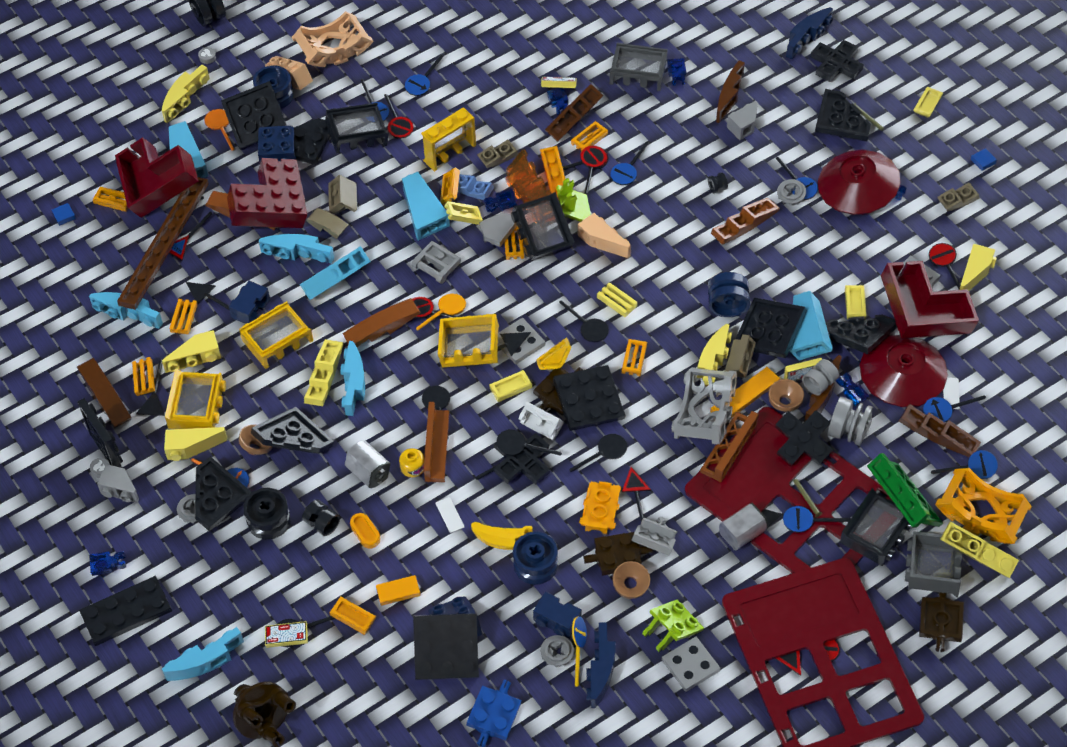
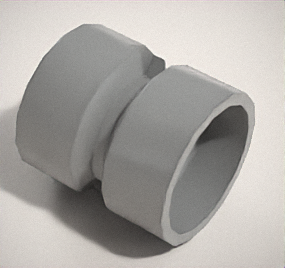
(821, 376)

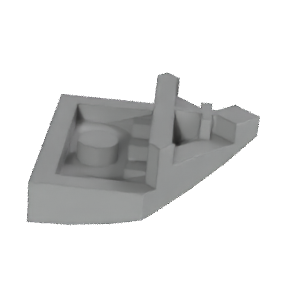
(497, 228)
(655, 535)

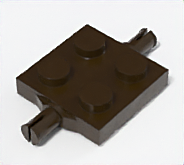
(547, 392)
(614, 551)
(941, 620)

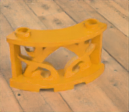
(1000, 500)

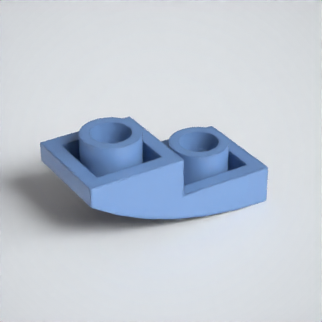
(471, 187)

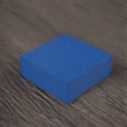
(983, 159)
(63, 214)

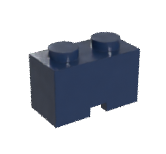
(248, 302)
(555, 615)

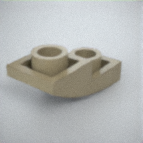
(494, 156)
(958, 198)
(330, 223)

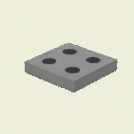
(529, 346)
(691, 664)

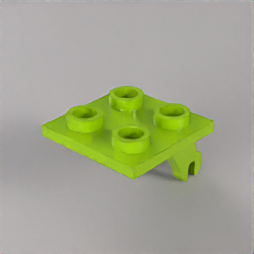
(573, 203)
(677, 621)

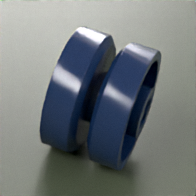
(280, 82)
(728, 294)
(535, 558)

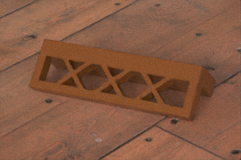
(436, 444)
(733, 448)

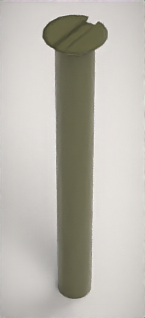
(869, 118)
(807, 498)

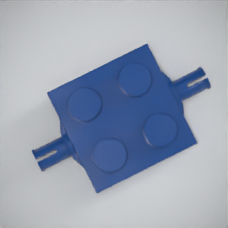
(493, 713)

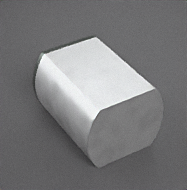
(367, 464)
(743, 526)

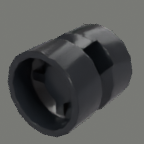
(320, 517)

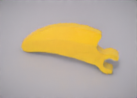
(499, 537)

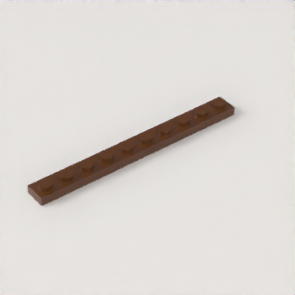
(161, 245)

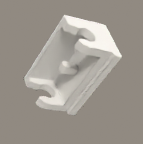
(540, 421)

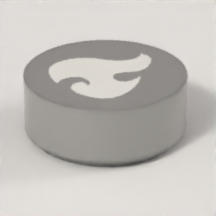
(207, 55)
(97, 466)

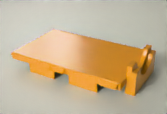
(600, 507)

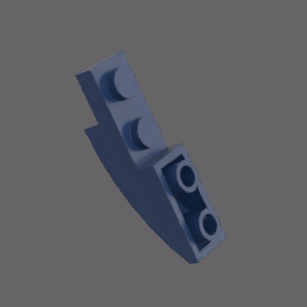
(807, 29)
(602, 667)

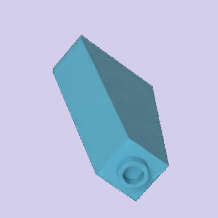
(180, 135)
(424, 208)
(812, 335)

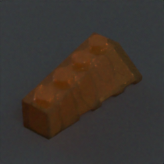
(524, 179)

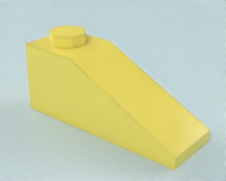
(978, 266)
(190, 442)

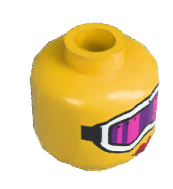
(412, 462)

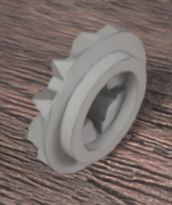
(791, 185)
(184, 507)
(555, 642)

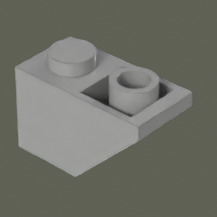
(743, 120)
(116, 483)

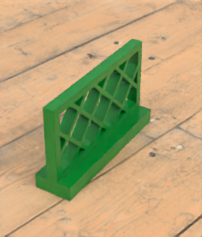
(903, 492)

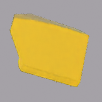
(555, 356)

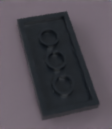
(125, 610)

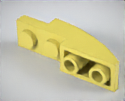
(180, 92)
(715, 352)
(979, 549)

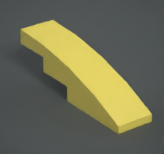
(323, 373)

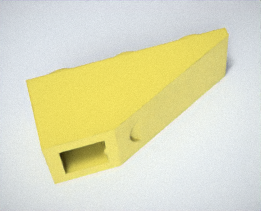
(195, 351)

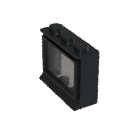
(355, 125)
(542, 227)
(875, 528)

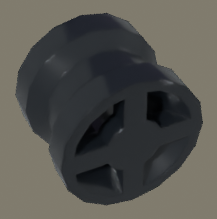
(717, 182)

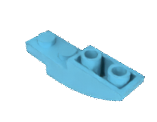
(290, 245)
(335, 273)
(108, 304)
(353, 378)
(197, 662)

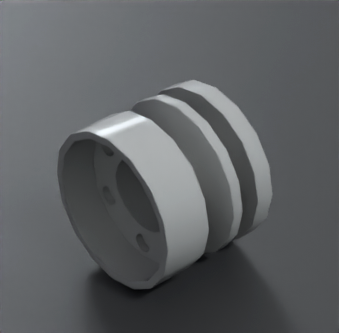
(850, 421)

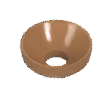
(788, 389)
(247, 438)
(631, 570)

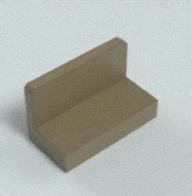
(342, 194)
(740, 355)

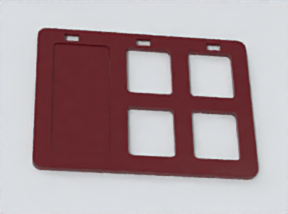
(762, 476)
(804, 614)

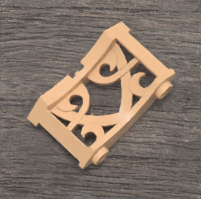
(318, 55)

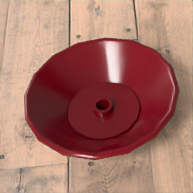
(859, 182)
(901, 382)

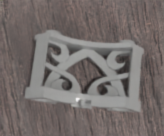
(706, 429)

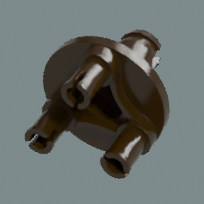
(261, 711)

